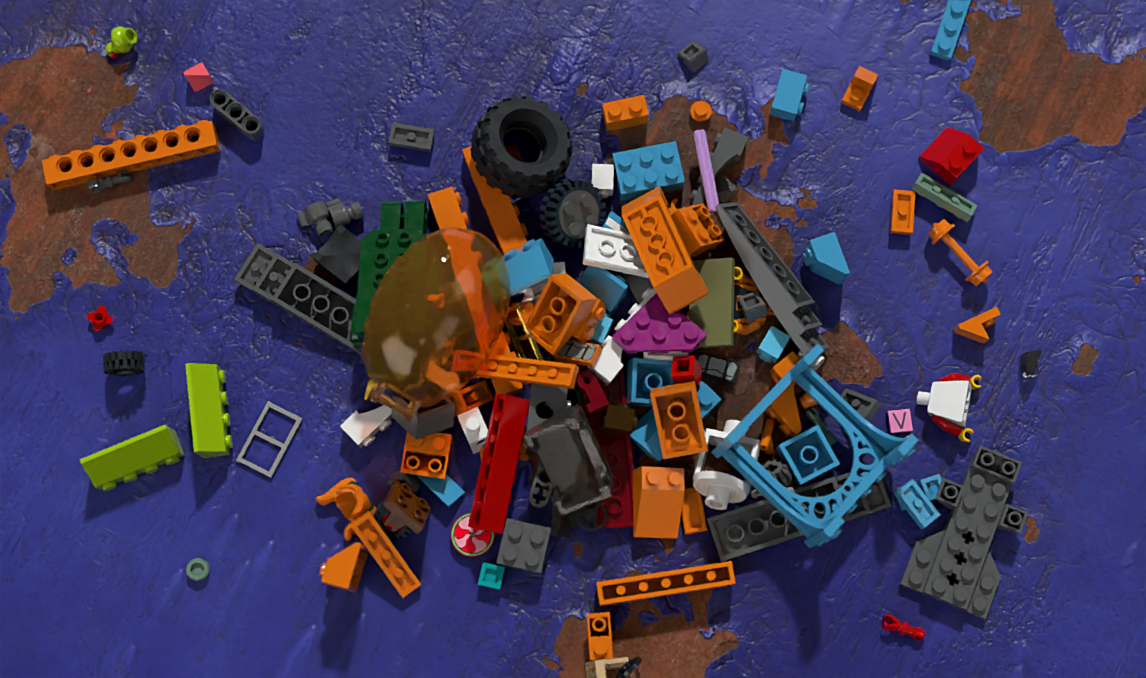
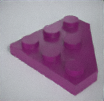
(658, 331)

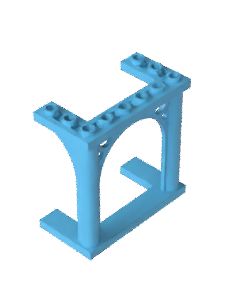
(881, 446)

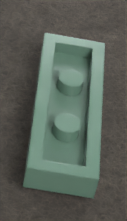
(944, 197)

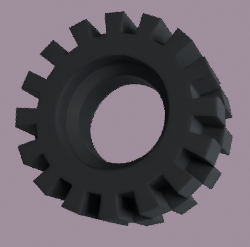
(123, 363)

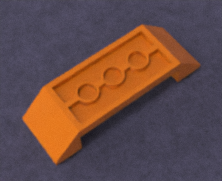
(663, 251)

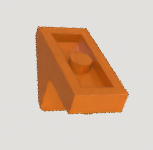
(859, 88)
(974, 327)

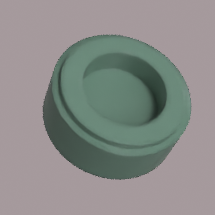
(198, 569)

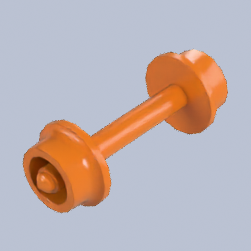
(940, 231)

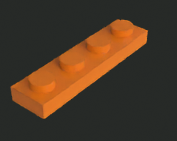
(385, 554)

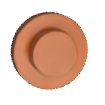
(700, 111)

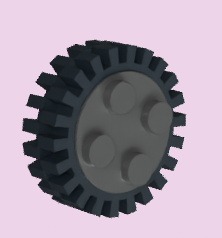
(569, 211)

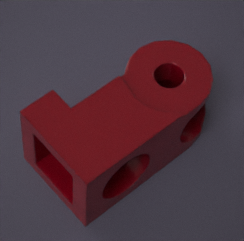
(590, 388)

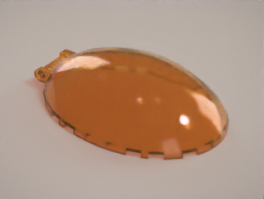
(435, 318)

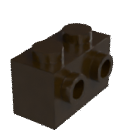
(618, 421)

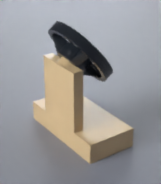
(597, 668)

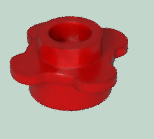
(104, 322)

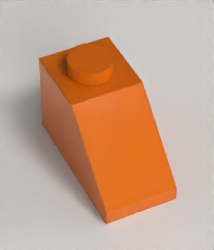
(471, 397)

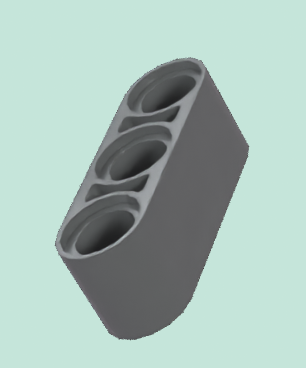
(232, 106)

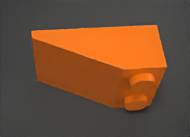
(559, 312)
(678, 419)
(657, 501)

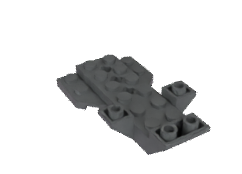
(976, 510)

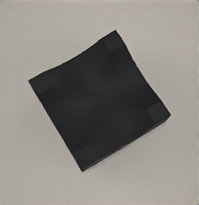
(340, 255)

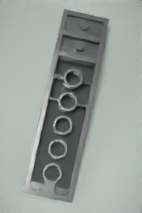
(773, 278)
(299, 293)
(764, 526)

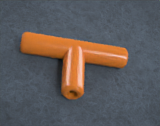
(766, 441)

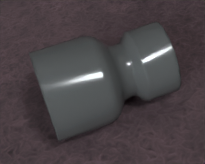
(318, 215)
(343, 215)

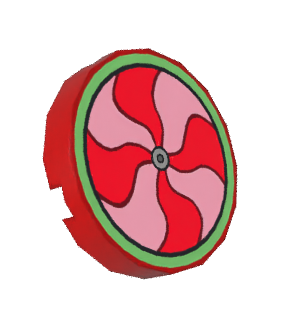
(469, 540)

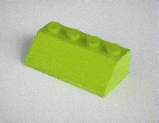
(208, 410)
(133, 457)

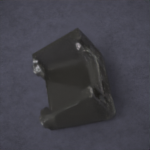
(571, 459)

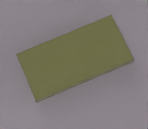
(716, 310)

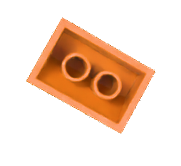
(345, 568)

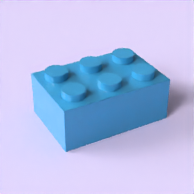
(647, 168)

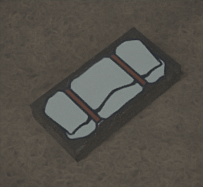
(718, 367)

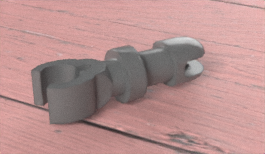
(98, 185)

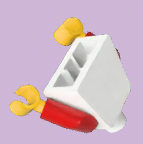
(950, 402)

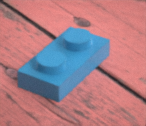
(917, 504)

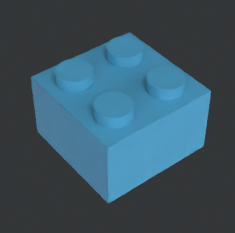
(808, 455)

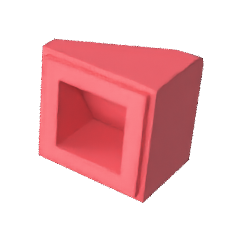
(198, 77)

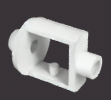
(718, 486)

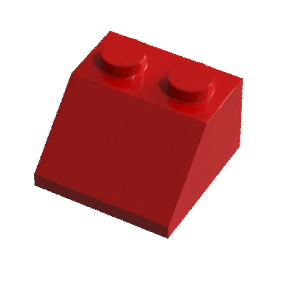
(951, 154)

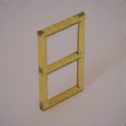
(528, 335)

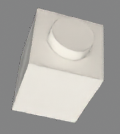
(603, 178)

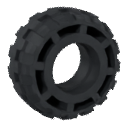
(536, 126)

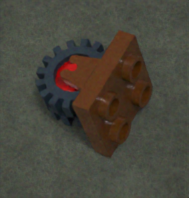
(401, 512)

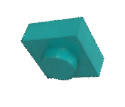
(491, 576)

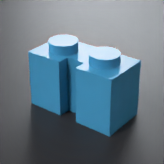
(788, 95)

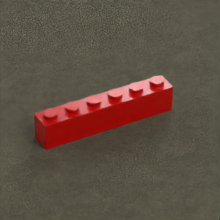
(499, 463)

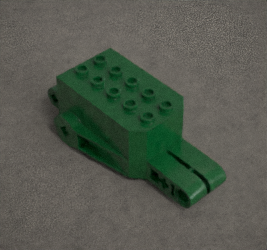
(379, 252)

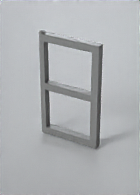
(283, 446)

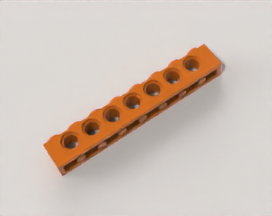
(79, 174)

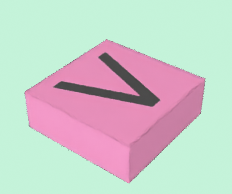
(899, 421)

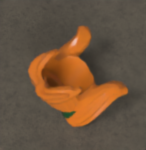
(349, 500)

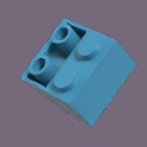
(605, 287)

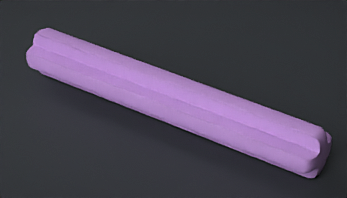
(706, 170)

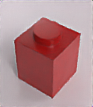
(686, 370)

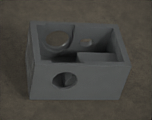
(546, 398)

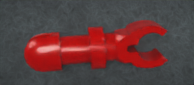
(894, 625)

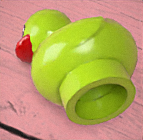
(122, 41)

